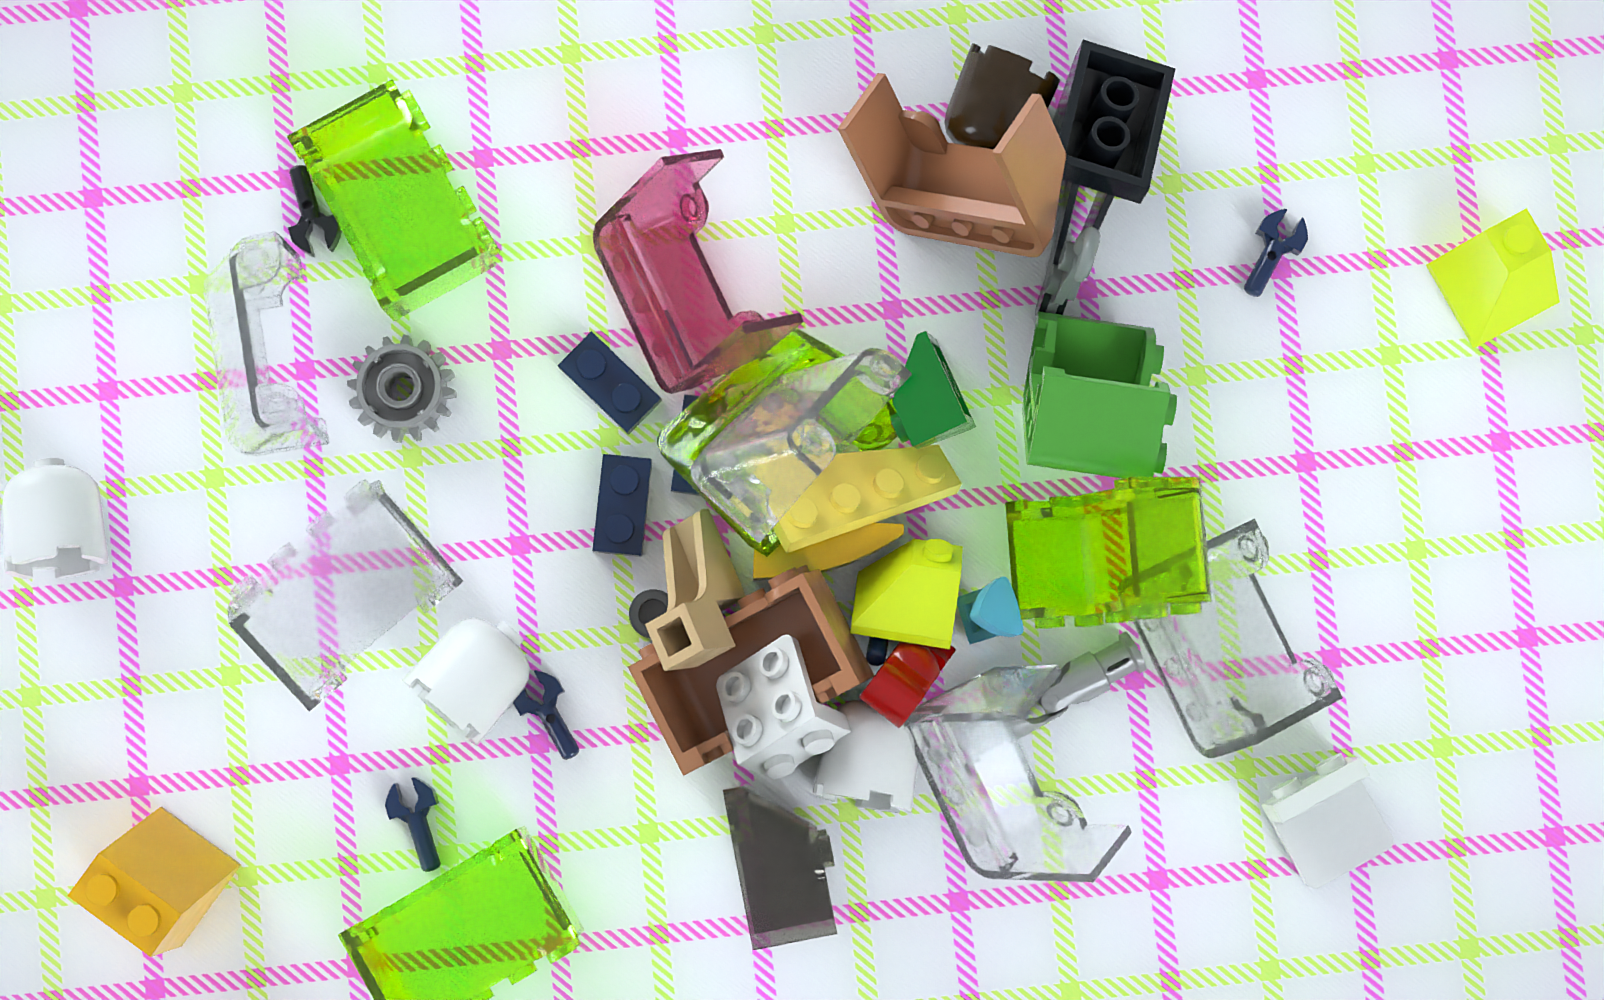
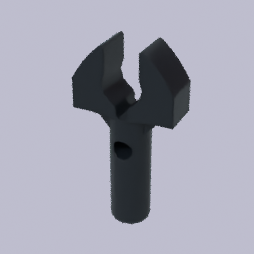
(310, 214)

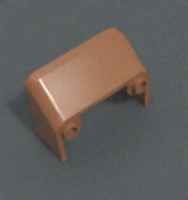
(958, 191)

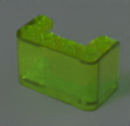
(395, 199)
(1111, 553)
(467, 928)

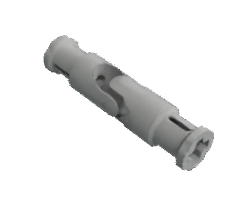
(1085, 680)

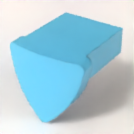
(990, 612)

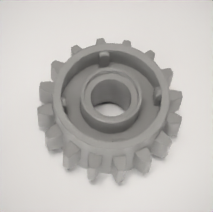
(381, 371)

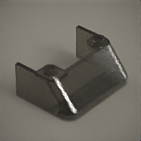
(779, 868)

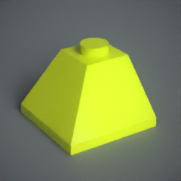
(1498, 278)
(910, 594)

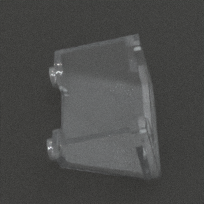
(255, 413)
(791, 434)
(1232, 663)

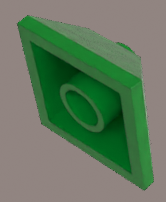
(930, 400)

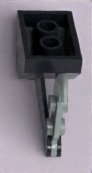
(1111, 138)

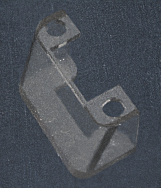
(339, 591)

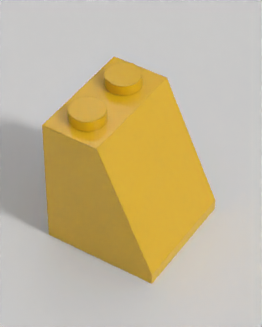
(155, 882)

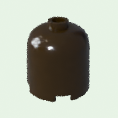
(992, 94)

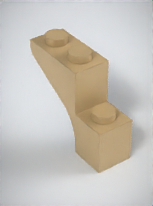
(698, 589)

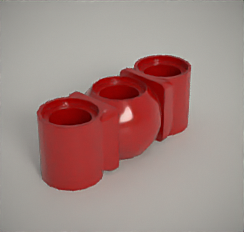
(905, 680)

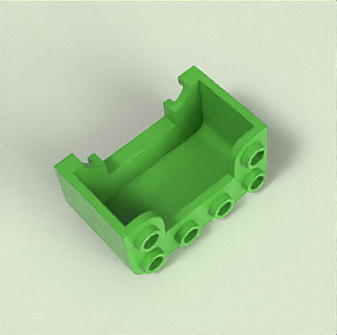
(1092, 399)

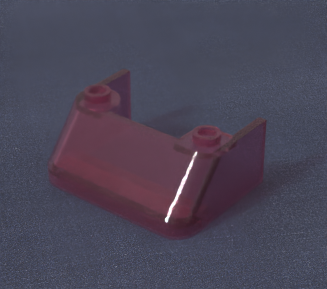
(667, 283)

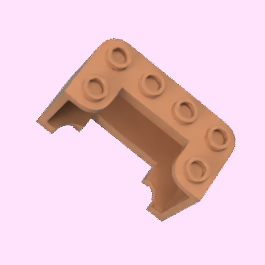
(687, 699)

